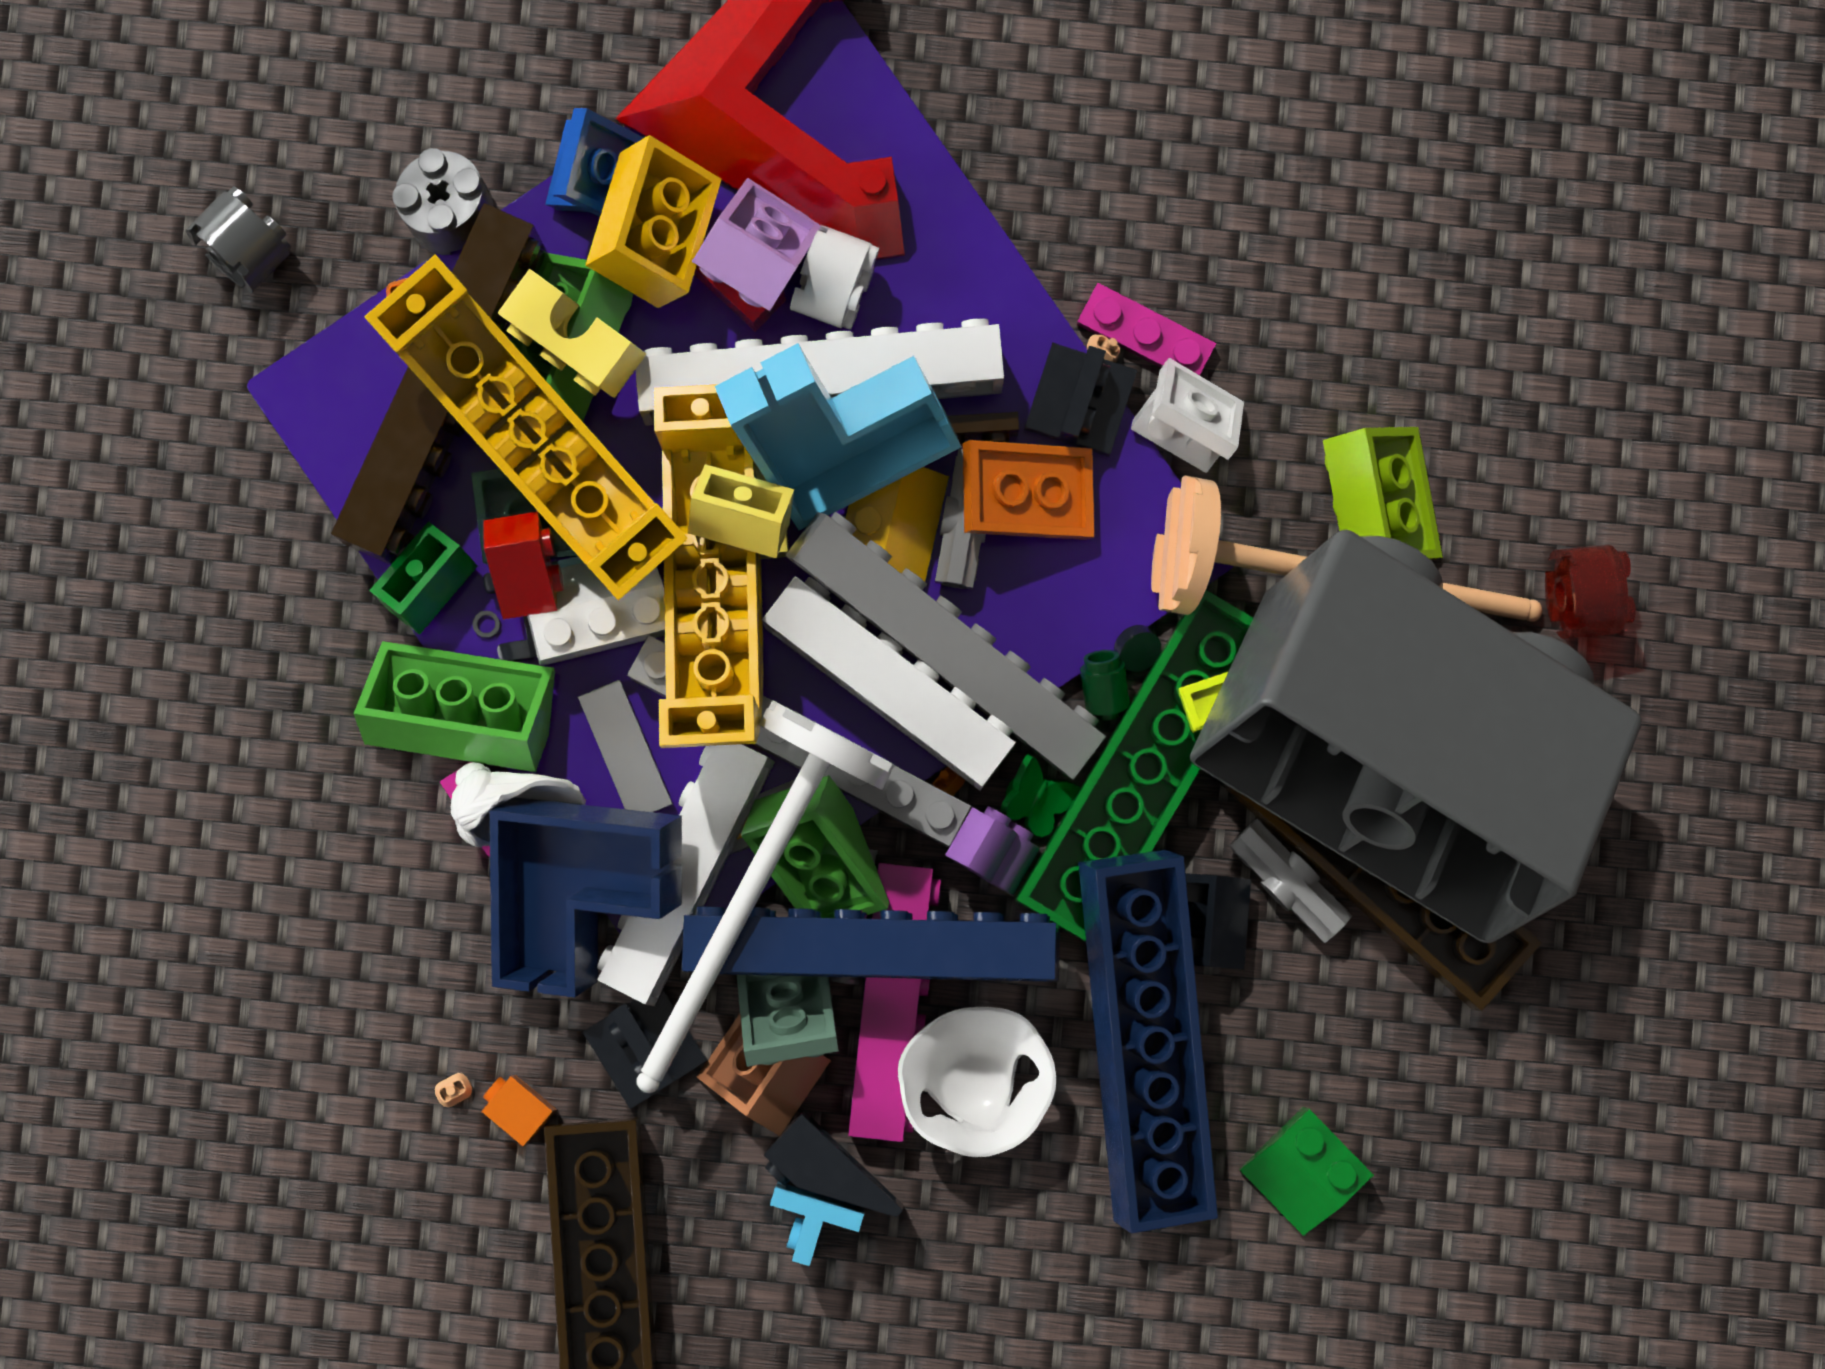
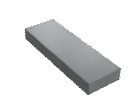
(625, 748)

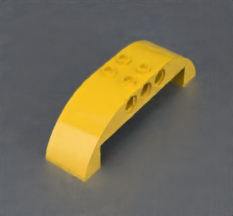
(525, 427)
(708, 586)

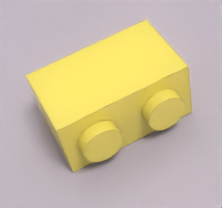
(740, 511)

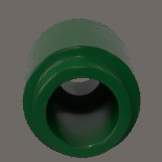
(1104, 684)

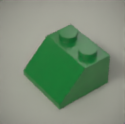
(1306, 1171)

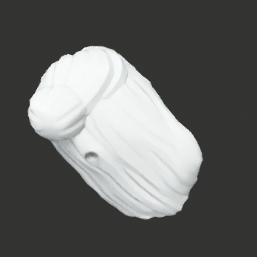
(482, 790)

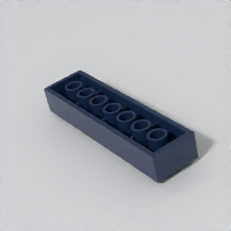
(883, 946)
(1148, 1040)

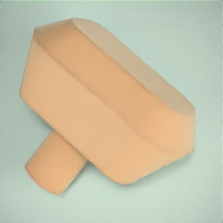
(1109, 345)
(453, 1090)

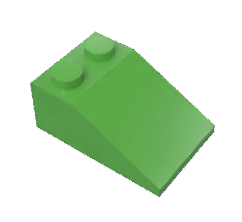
(825, 858)

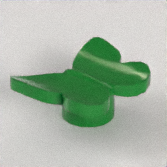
(1037, 798)

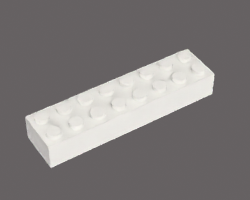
(953, 360)

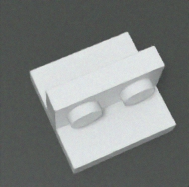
(1190, 417)

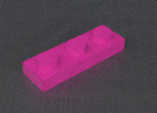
(1143, 330)

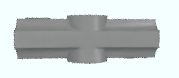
(959, 550)
(1290, 881)

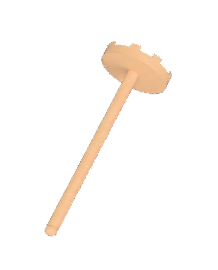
(1192, 544)

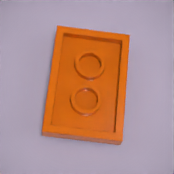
(1028, 490)

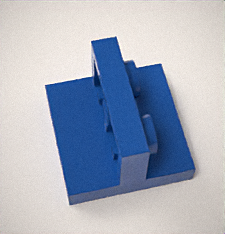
(587, 162)

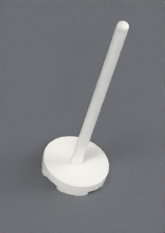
(824, 749)

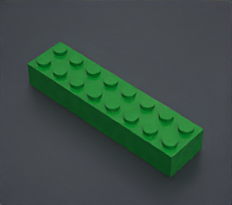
(1140, 769)

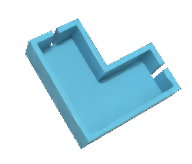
(836, 445)

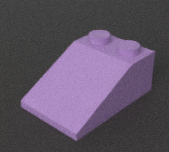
(756, 245)

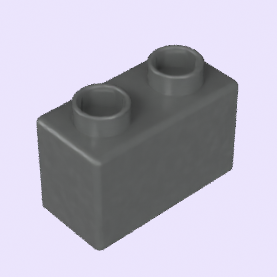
(1420, 736)

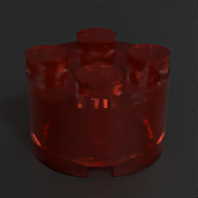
(1589, 591)

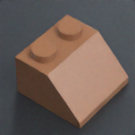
(760, 1091)

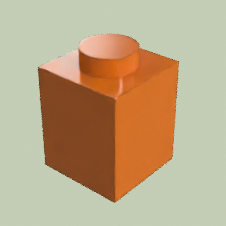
(517, 1108)

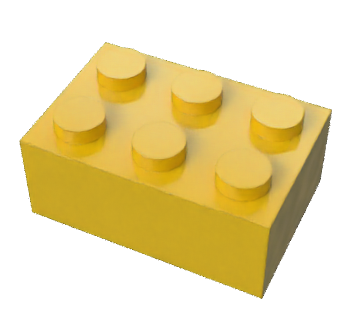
(653, 222)

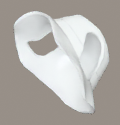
(970, 1070)

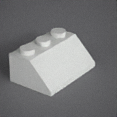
(594, 620)

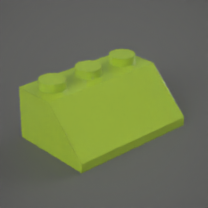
(1383, 486)

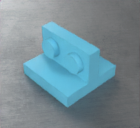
(816, 1209)

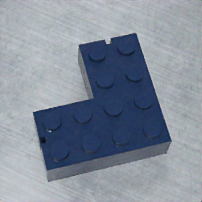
(559, 869)

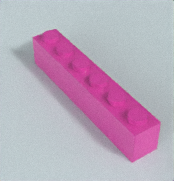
(890, 1018)

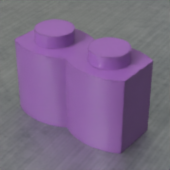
(994, 848)

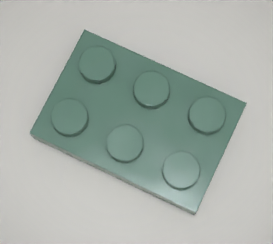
(785, 1018)

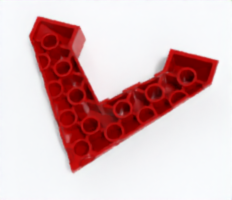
(709, 114)

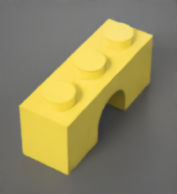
(599, 355)

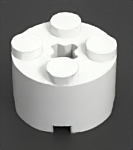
(834, 277)

